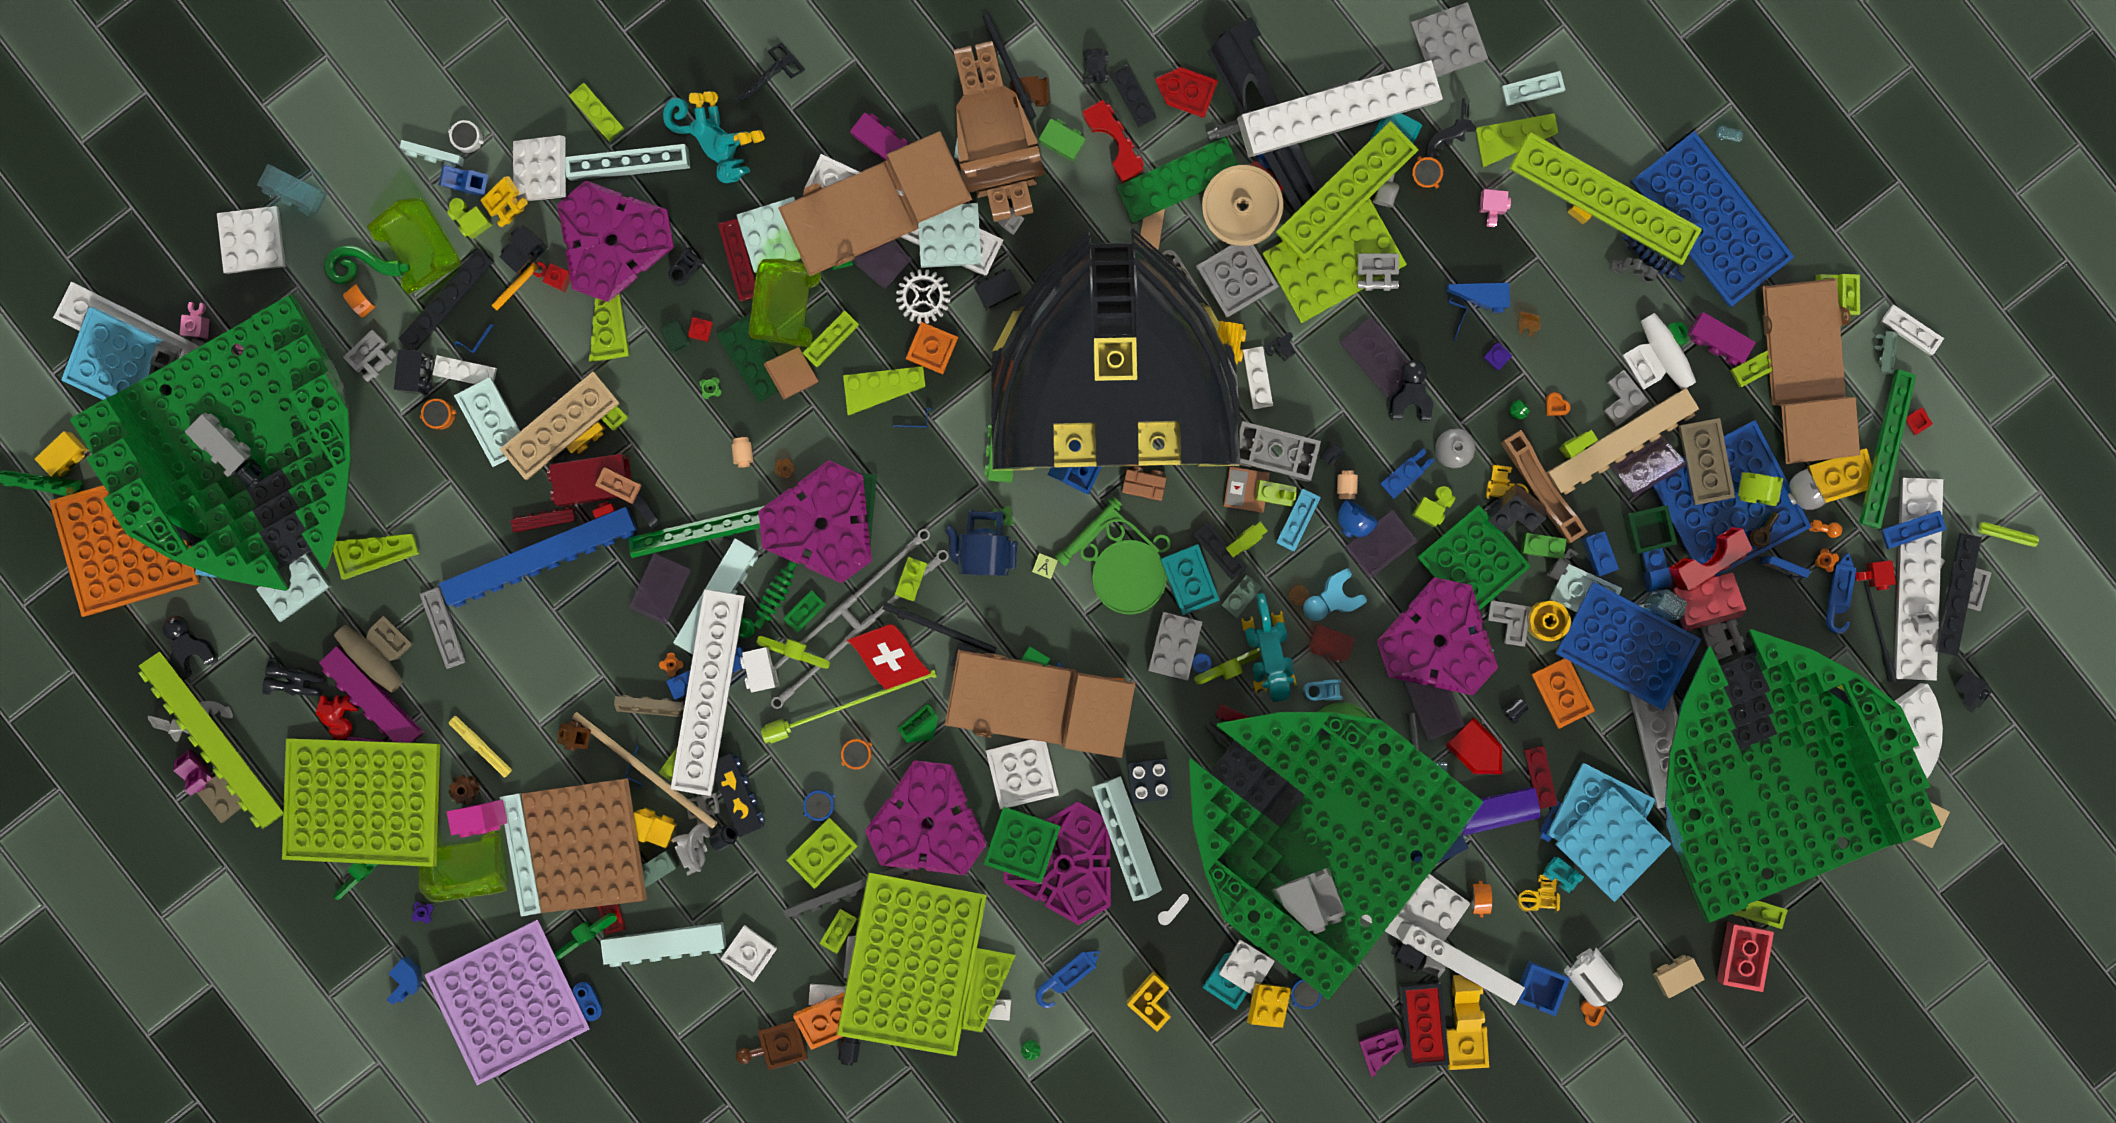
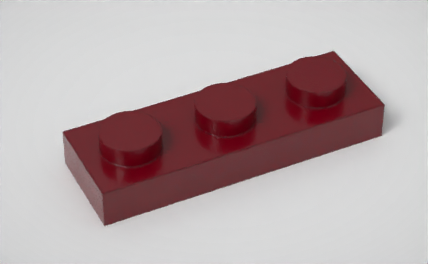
(1540, 776)

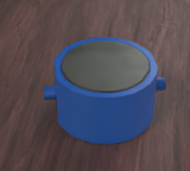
(819, 805)
(1304, 995)

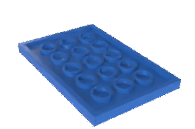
(1628, 646)

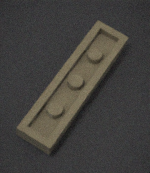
(647, 705)

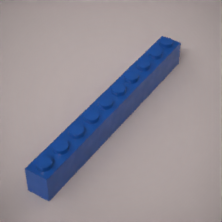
(537, 557)

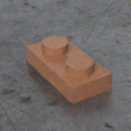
(618, 485)

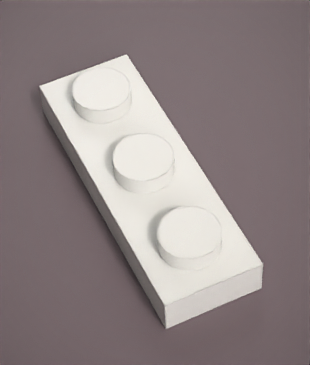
(1912, 330)
(462, 370)
(1257, 378)

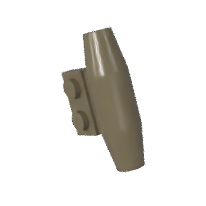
(376, 651)

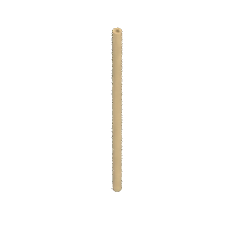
(645, 770)

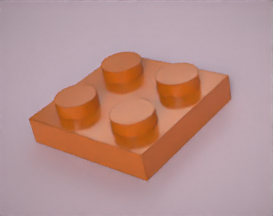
(932, 348)

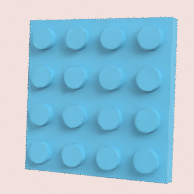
(108, 355)
(1585, 791)
(1613, 844)

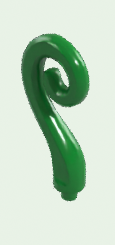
(387, 268)

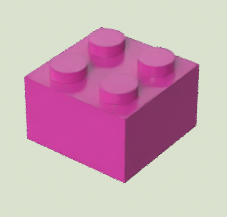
(477, 818)

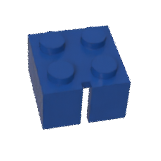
(1542, 987)

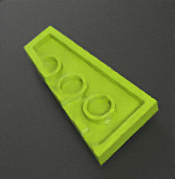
(1506, 138)
(609, 331)
(873, 388)
(368, 554)
(986, 982)

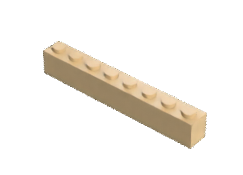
(1621, 441)

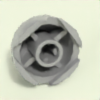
(1455, 448)
(1805, 491)
(682, 852)

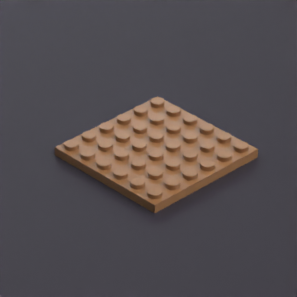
(584, 846)

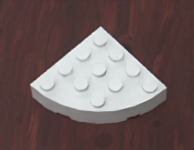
(1926, 723)

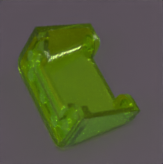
(415, 240)
(781, 302)
(465, 871)

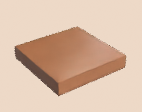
(791, 373)

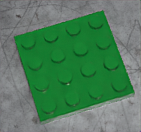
(1475, 555)

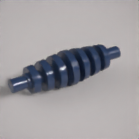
(1672, 272)

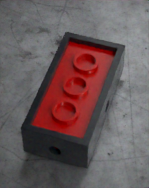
(1423, 1023)

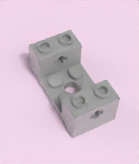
(1297, 454)

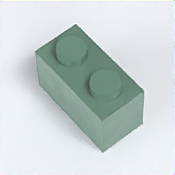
(659, 867)

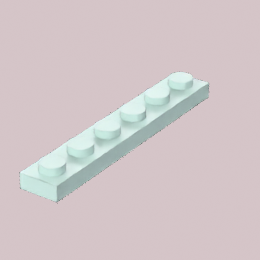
(521, 855)

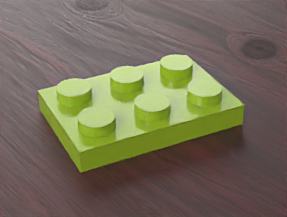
(822, 852)

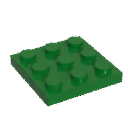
(1022, 845)

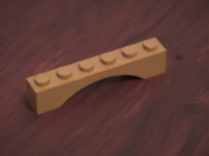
(1528, 465)

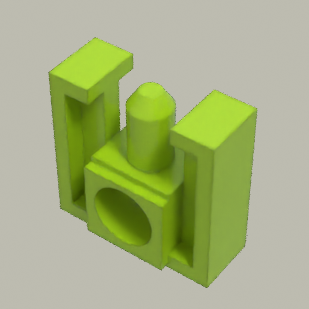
(1577, 444)
(1247, 539)

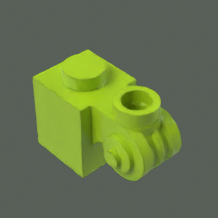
(471, 222)
(1433, 512)

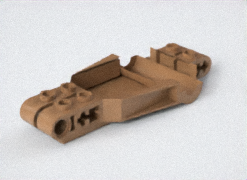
(994, 136)

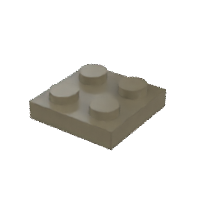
(219, 799)

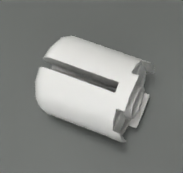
(1595, 978)

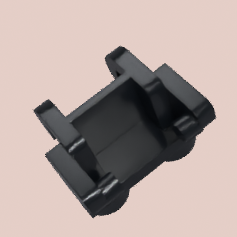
(1096, 62)
(1283, 347)

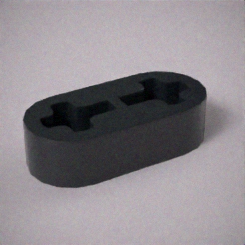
(646, 511)

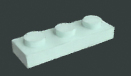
(1533, 88)
(431, 154)

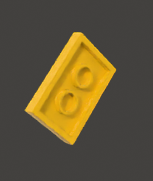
(1842, 476)

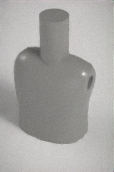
(1386, 193)

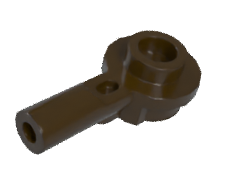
(1761, 536)

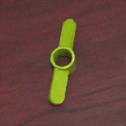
(793, 650)
(1229, 668)

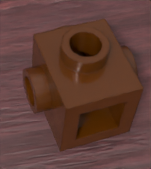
(573, 736)
(471, 789)

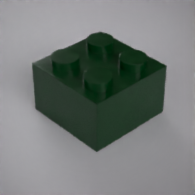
(1650, 529)

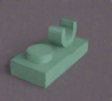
(1889, 345)
(1241, 596)

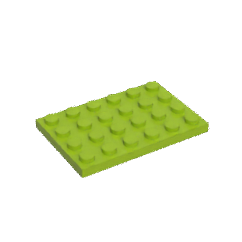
(1331, 269)

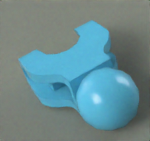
(1332, 598)

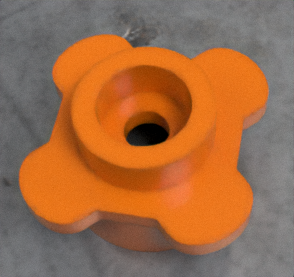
(1820, 561)
(666, 664)

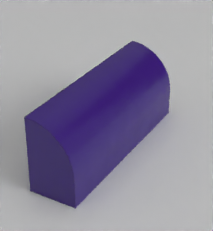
(1505, 811)

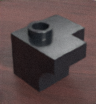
(1974, 691)

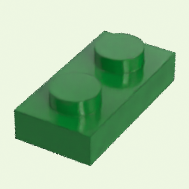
(804, 611)

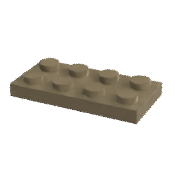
(1706, 461)

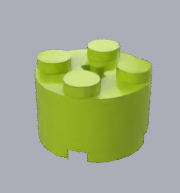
(1760, 487)

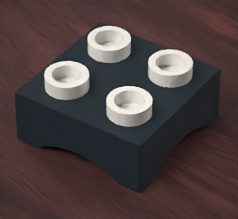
(1149, 780)

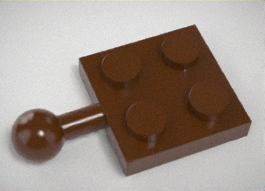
(780, 1046)

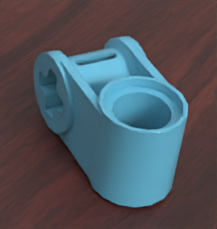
(1327, 690)

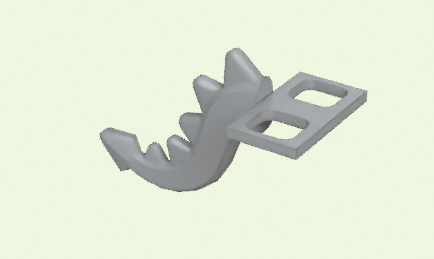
(174, 729)
(700, 830)

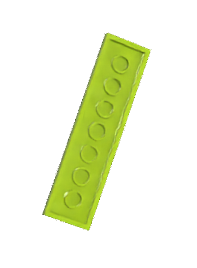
(1346, 191)

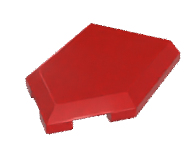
(1187, 90)
(1477, 749)

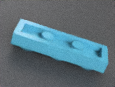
(1298, 520)

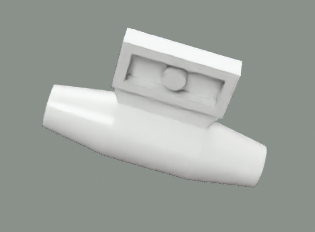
(1661, 355)

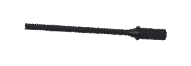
(1887, 660)

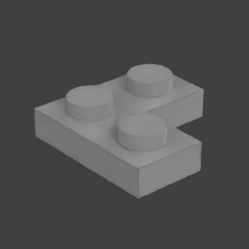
(1629, 399)
(1516, 620)

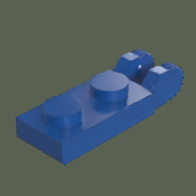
(1405, 475)

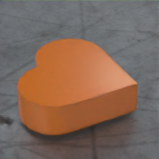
(1556, 406)
(1592, 1014)

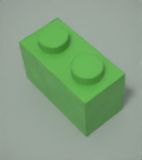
(1062, 140)
(1542, 546)

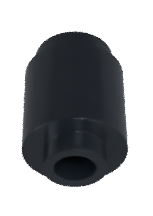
(723, 838)
(849, 1051)

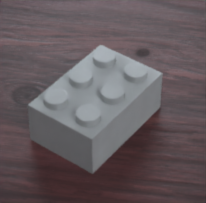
(1175, 646)

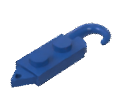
(1840, 592)
(1068, 975)

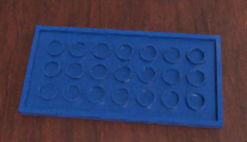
(1735, 242)

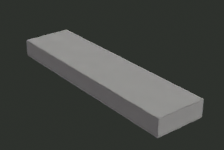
(443, 627)

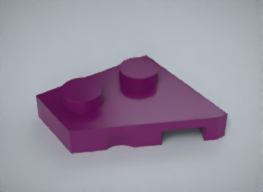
(1380, 1048)

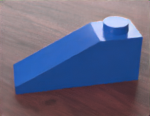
(1485, 295)

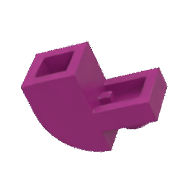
(193, 771)

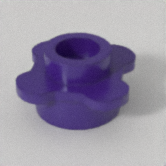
(426, 917)

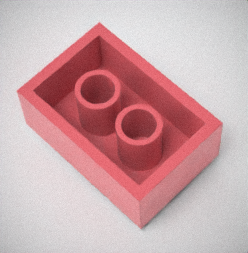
(1711, 602)
(1745, 956)

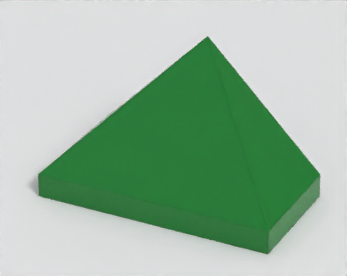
(920, 726)

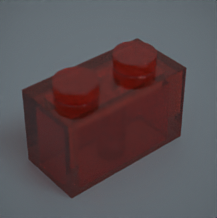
(1331, 642)

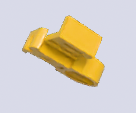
(1500, 482)
(1543, 900)

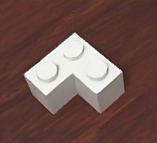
(759, 670)

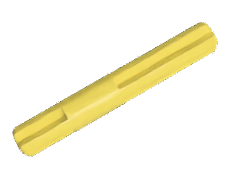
(480, 746)

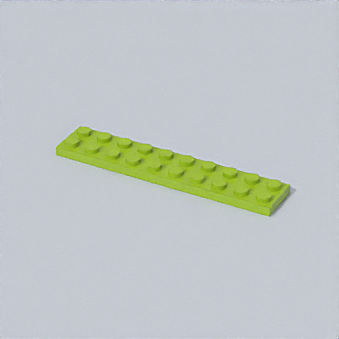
(1605, 198)

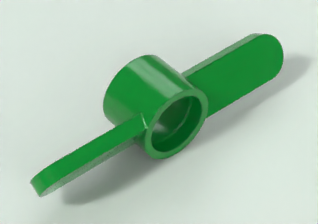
(359, 872)
(585, 933)

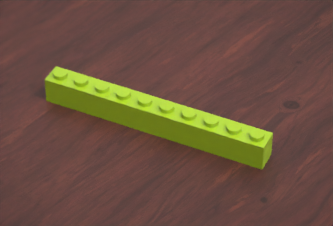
(211, 741)

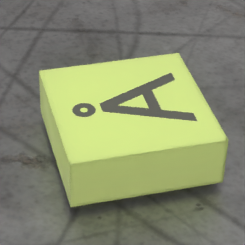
(1045, 566)

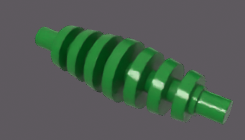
(775, 594)

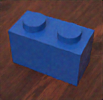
(1599, 554)

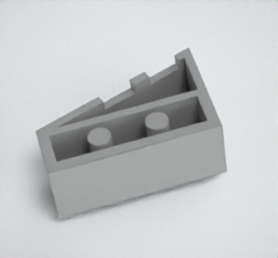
(219, 443)

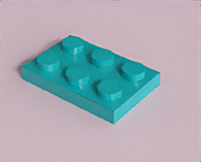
(1189, 579)

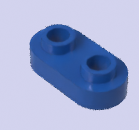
(590, 1000)

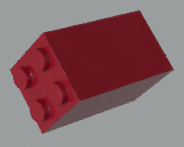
(576, 480)

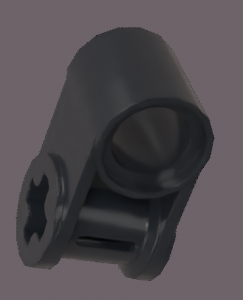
(686, 266)
(249, 473)

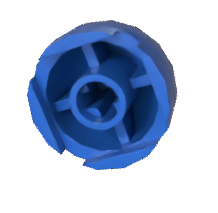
(1355, 520)

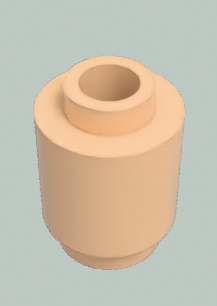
(742, 452)
(1347, 485)

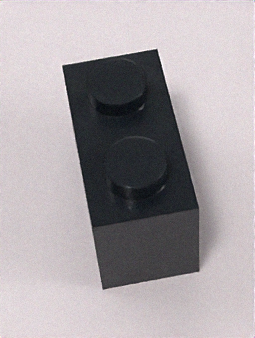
(997, 289)

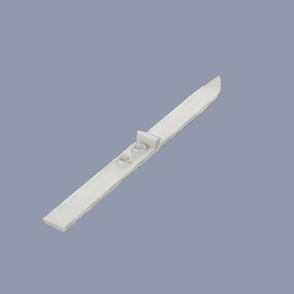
(1454, 959)

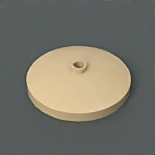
(1242, 186)

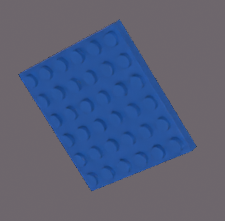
(1702, 523)

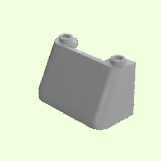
(1312, 900)

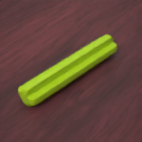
(2008, 534)

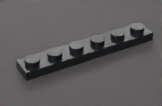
(446, 300)
(1958, 594)

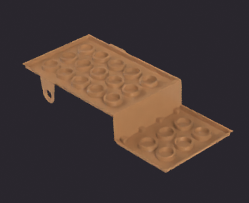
(865, 209)
(1808, 370)
(1039, 703)

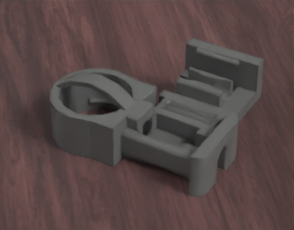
(1644, 272)
(1559, 567)

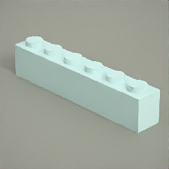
(627, 162)
(725, 579)
(1127, 838)
(663, 943)

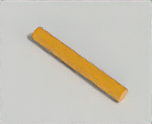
(515, 286)

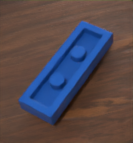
(1913, 529)

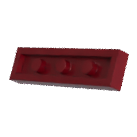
(738, 259)

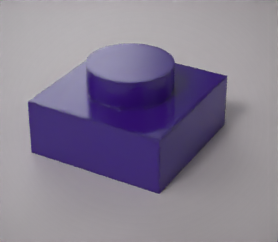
(1497, 356)

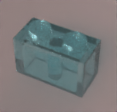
(1665, 605)

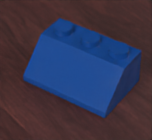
(1076, 477)

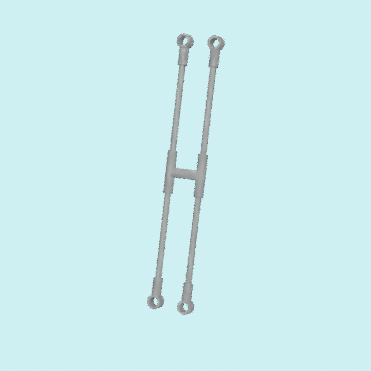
(842, 609)

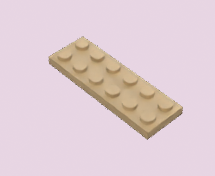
(559, 426)

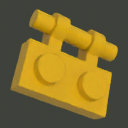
(499, 197)

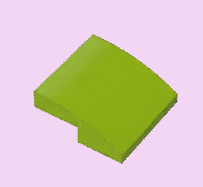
(1848, 290)

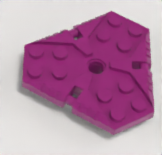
(593, 216)
(790, 525)
(1461, 661)
(901, 832)
(1081, 888)

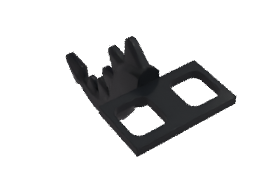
(773, 70)
(1449, 134)

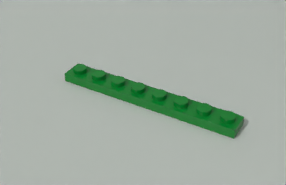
(1887, 449)
(694, 532)

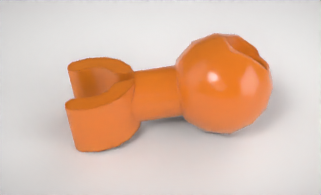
(1833, 529)

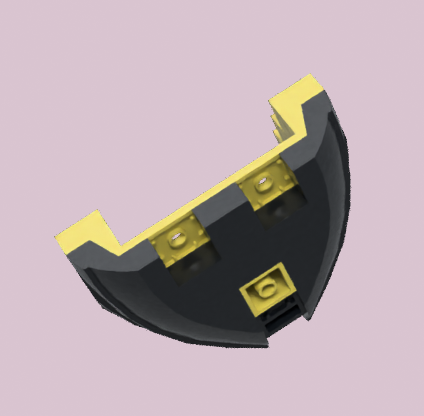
(1113, 356)

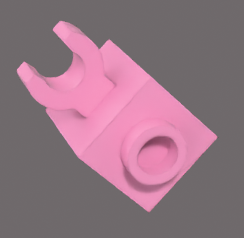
(1494, 203)
(195, 325)

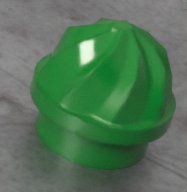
(1519, 410)
(1030, 1050)

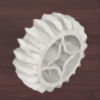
(917, 303)

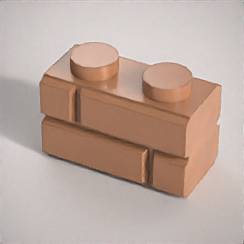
(1144, 484)

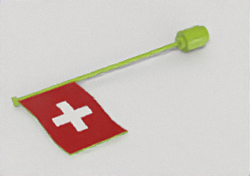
(888, 660)

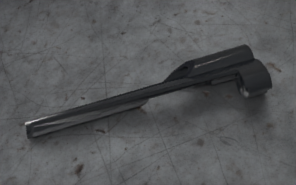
(1237, 66)

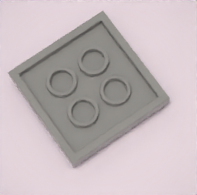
(1449, 40)
(1236, 278)

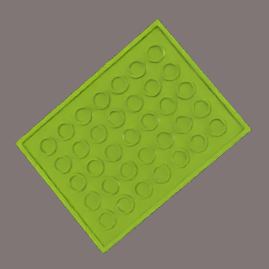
(361, 802)
(911, 964)

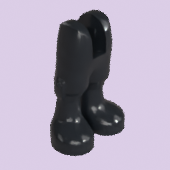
(298, 683)

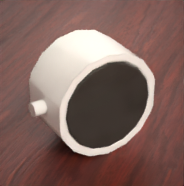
(466, 136)

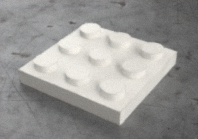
(539, 168)
(251, 240)
(1022, 773)
(1435, 908)

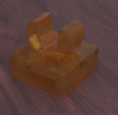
(1530, 322)

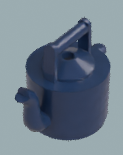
(983, 549)

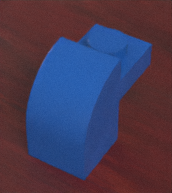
(463, 180)
(1657, 573)
(409, 978)

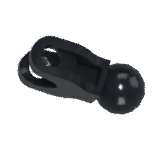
(1411, 392)
(186, 644)

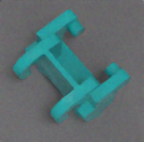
(1563, 873)

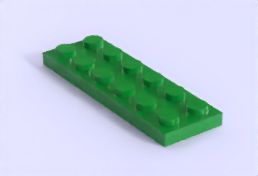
(1175, 180)

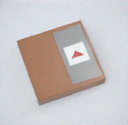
(1241, 489)

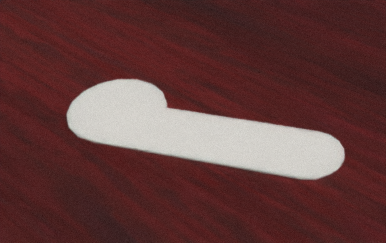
(1166, 917)

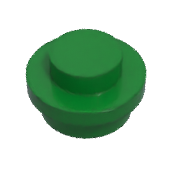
(746, 628)

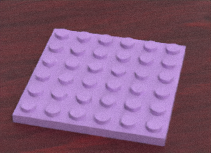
(507, 1002)

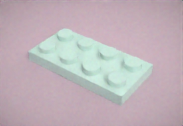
(488, 418)

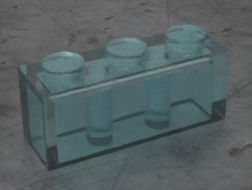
(291, 190)

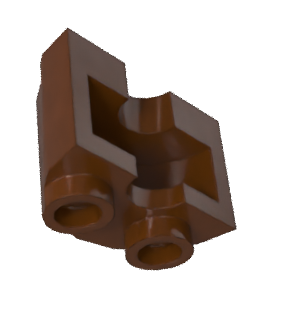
(1036, 88)

